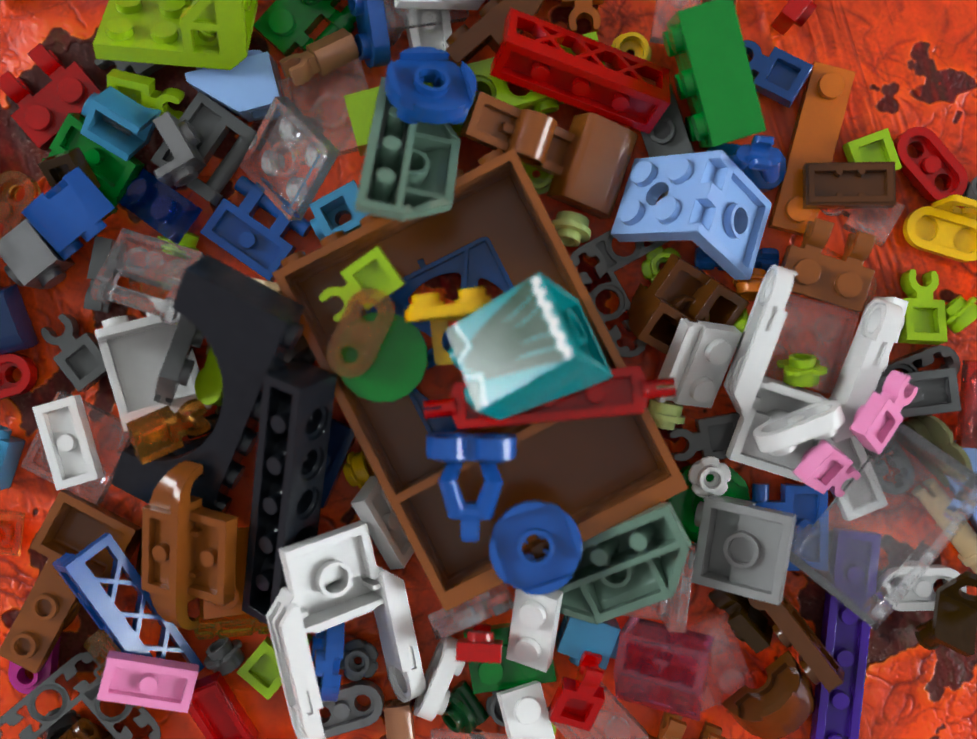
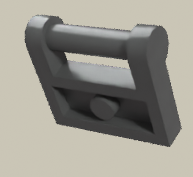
(212, 126)

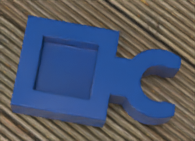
(778, 75)

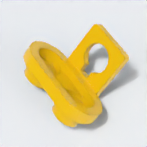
(945, 228)
(430, 308)

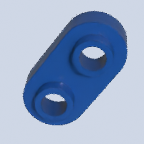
(372, 32)

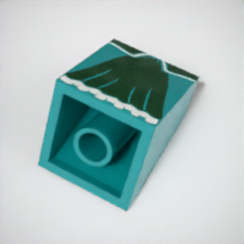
(526, 349)

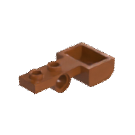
(584, 161)
(51, 603)

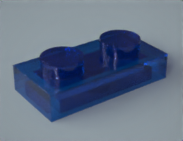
(160, 206)

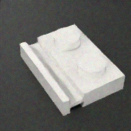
(699, 361)

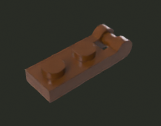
(794, 631)

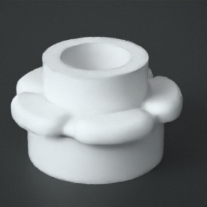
(704, 467)

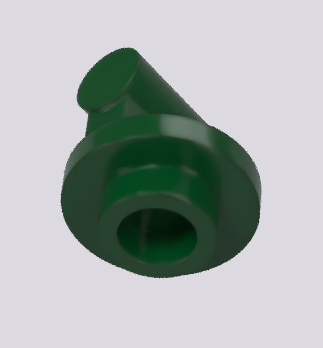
(464, 709)

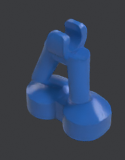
(758, 161)
(460, 447)

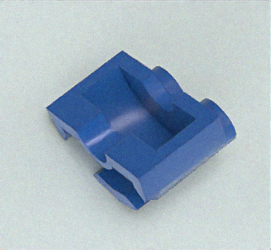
(69, 212)

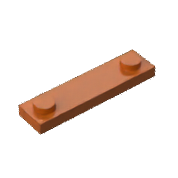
(811, 142)

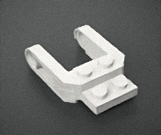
(765, 398)
(328, 584)

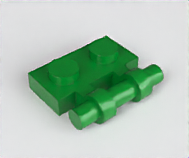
(290, 22)

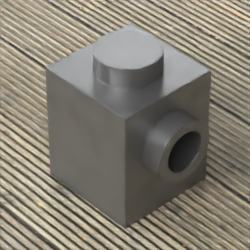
(31, 259)

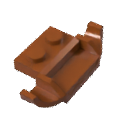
(186, 548)

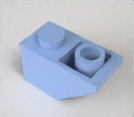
(244, 89)

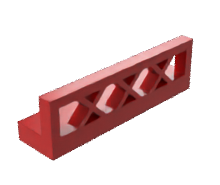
(583, 78)

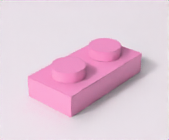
(148, 681)

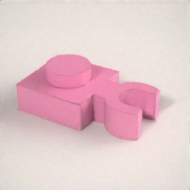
(881, 414)
(826, 468)

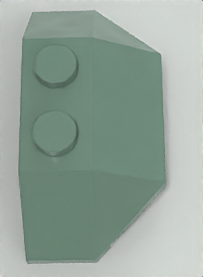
(407, 166)
(628, 567)

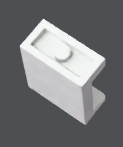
(133, 361)

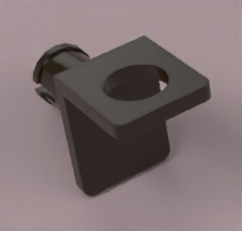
(953, 618)

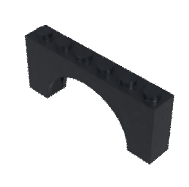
(249, 336)

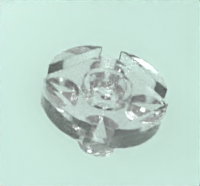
(471, 612)

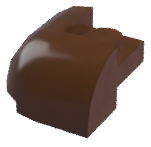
(676, 294)

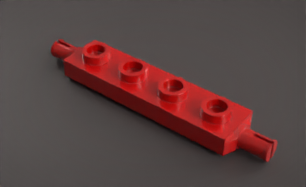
(618, 396)

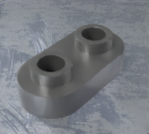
(348, 713)

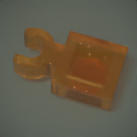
(163, 430)

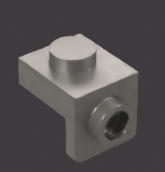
(181, 141)

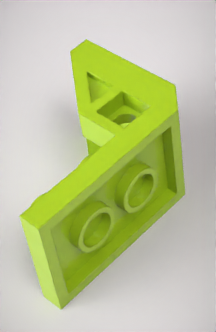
(177, 32)

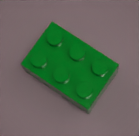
(713, 73)

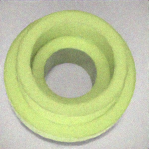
(572, 228)
(666, 414)

